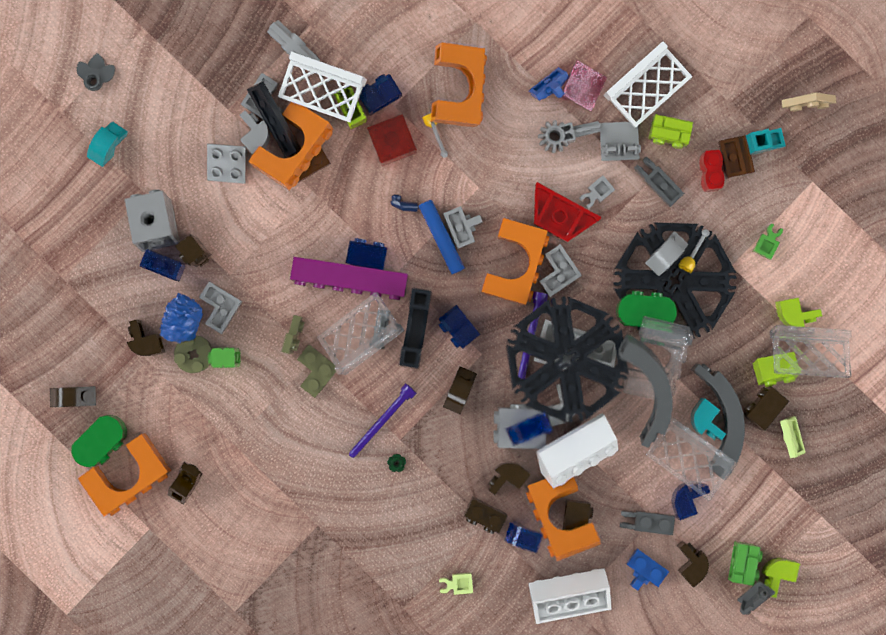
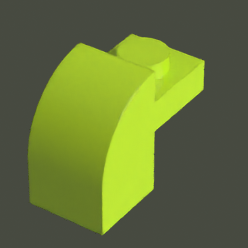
(791, 315)
(780, 569)

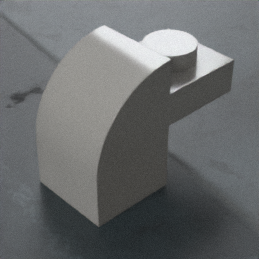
(258, 135)
(667, 253)

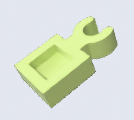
(461, 583)

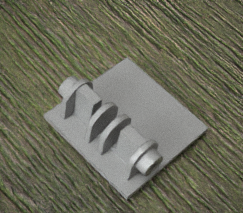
(619, 141)
(226, 163)

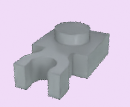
(598, 190)

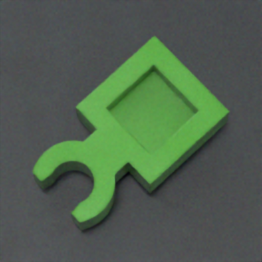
(767, 244)

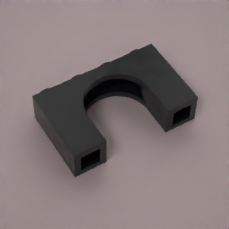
(416, 328)

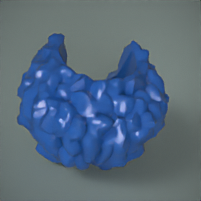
(181, 319)

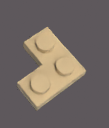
(811, 100)

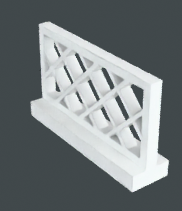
(331, 73)
(634, 75)

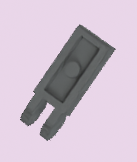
(660, 182)
(650, 522)

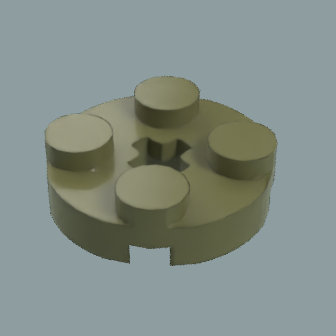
(183, 359)

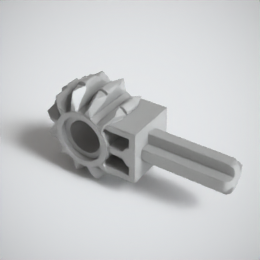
(566, 132)

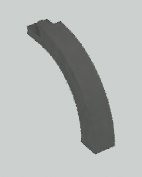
(645, 359)
(732, 413)

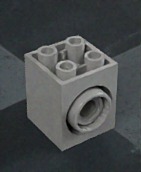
(152, 220)
(508, 416)

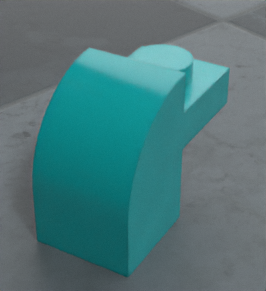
(765, 140)
(104, 143)
(701, 419)

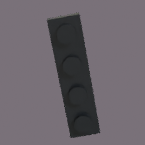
(274, 119)

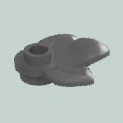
(96, 70)

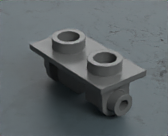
(754, 597)

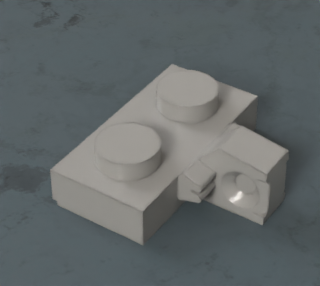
(461, 226)

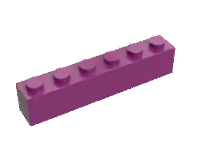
(348, 277)

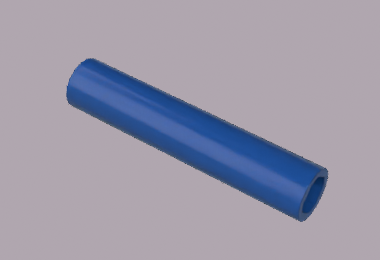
(441, 237)

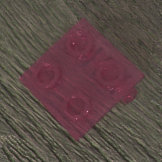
(583, 85)

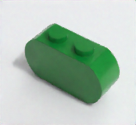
(635, 306)
(99, 441)

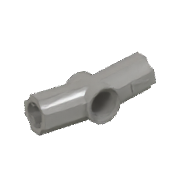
(289, 41)

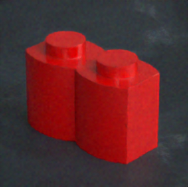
(711, 165)

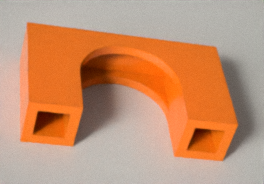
(471, 63)
(288, 170)
(533, 241)
(110, 498)
(562, 543)

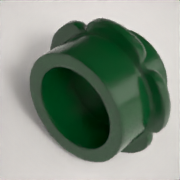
(391, 462)

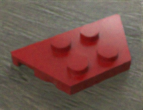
(560, 215)

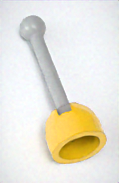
(427, 121)
(688, 263)

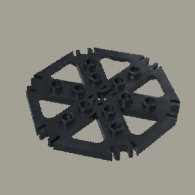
(691, 282)
(570, 377)

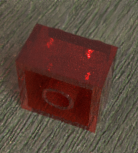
(392, 140)

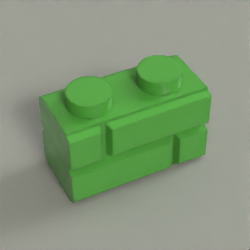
(224, 357)
(744, 563)

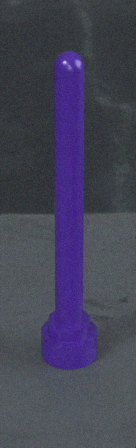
(538, 300)
(405, 394)

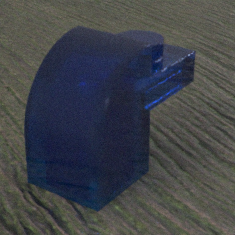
(528, 429)
(683, 500)
(523, 537)

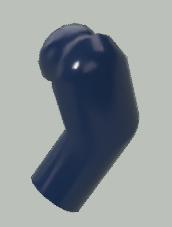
(403, 206)

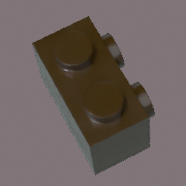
(193, 251)
(486, 515)

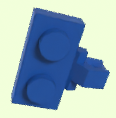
(550, 85)
(645, 570)

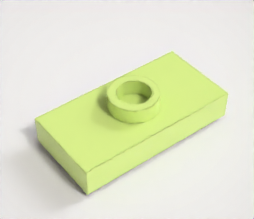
(792, 436)

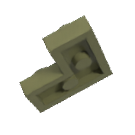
(290, 342)
(321, 369)

